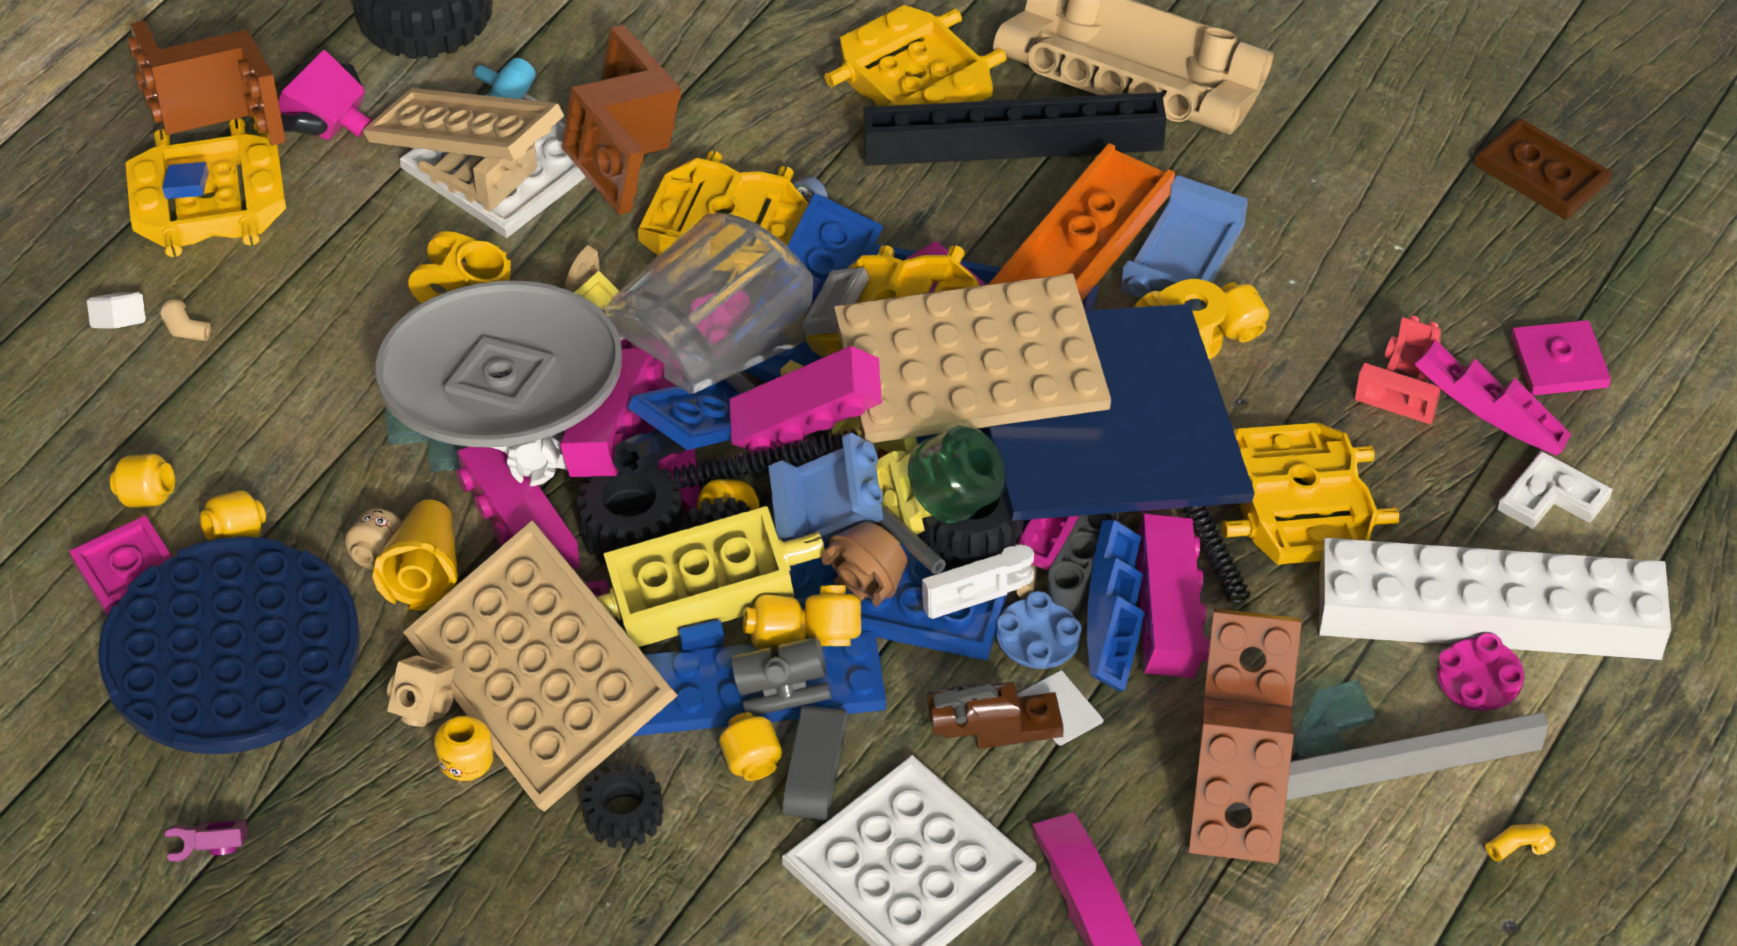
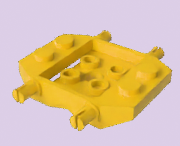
(947, 65)
(709, 187)
(212, 216)
(901, 278)
(1319, 458)

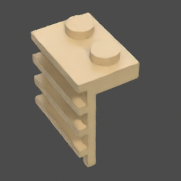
(493, 176)

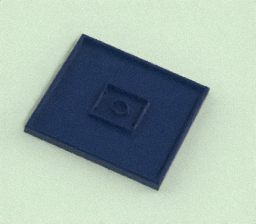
(1155, 446)

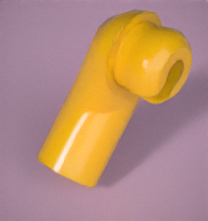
(1520, 835)

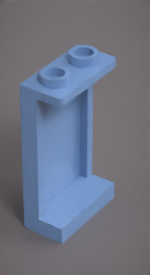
(1187, 239)

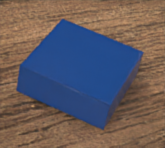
(185, 180)
(701, 636)

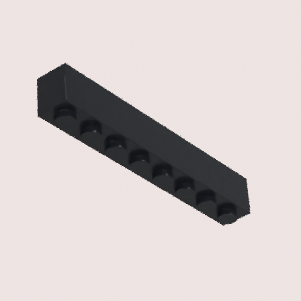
(1013, 128)

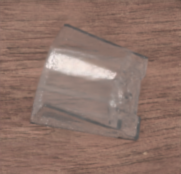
(715, 302)

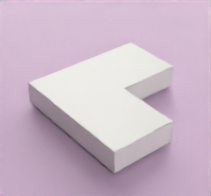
(1550, 483)

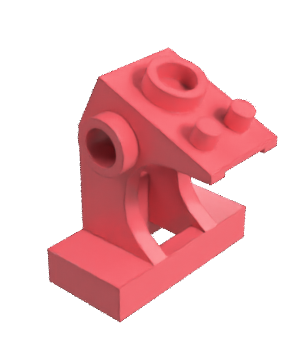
(1398, 392)

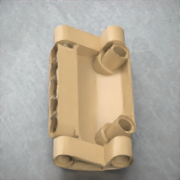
(1140, 49)

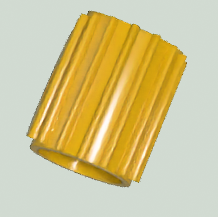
(483, 265)
(1206, 319)

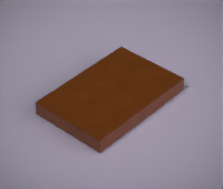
(1543, 168)

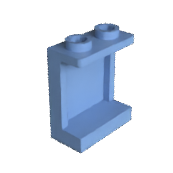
(827, 492)

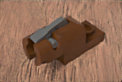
(994, 714)

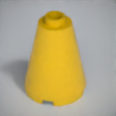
(421, 561)

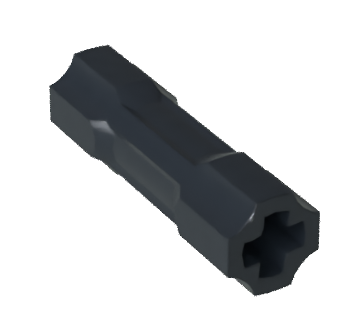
(644, 452)

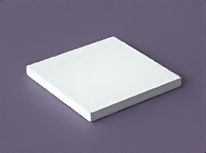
(550, 181)
(908, 861)

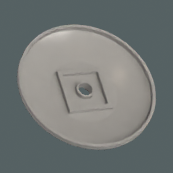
(448, 358)

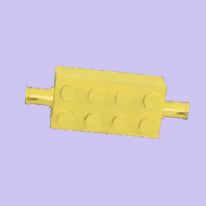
(702, 574)

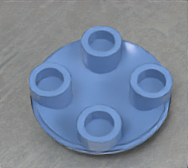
(1038, 632)

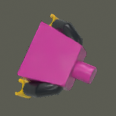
(323, 100)

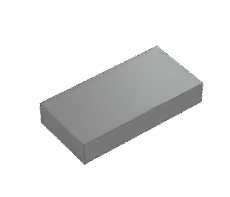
(840, 288)

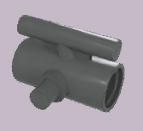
(782, 676)

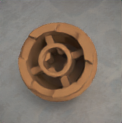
(867, 561)

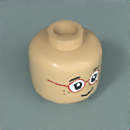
(370, 535)

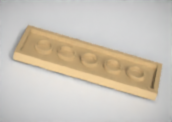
(464, 123)

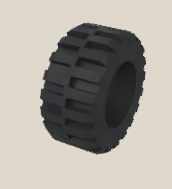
(422, 25)

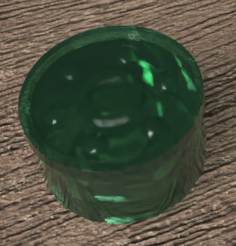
(956, 473)

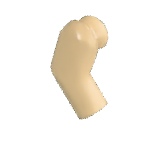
(179, 323)

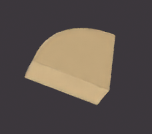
(582, 269)

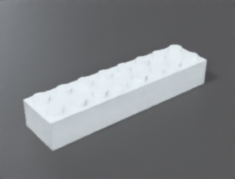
(1519, 596)

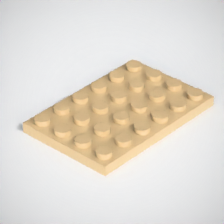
(976, 357)
(541, 665)

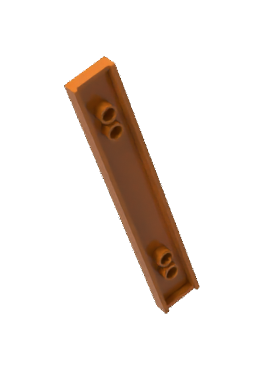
(1090, 223)

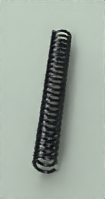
(753, 457)
(1228, 573)

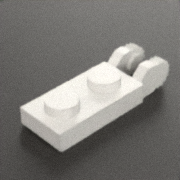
(977, 581)

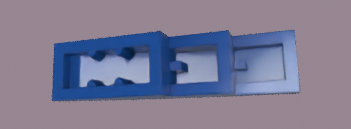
(1112, 615)

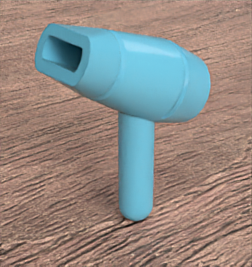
(511, 81)

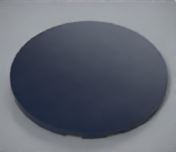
(229, 645)

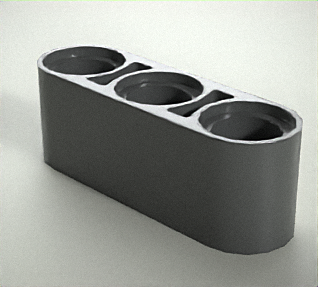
(1072, 569)
(815, 762)

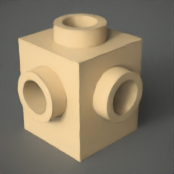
(420, 690)

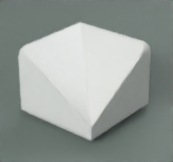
(116, 310)

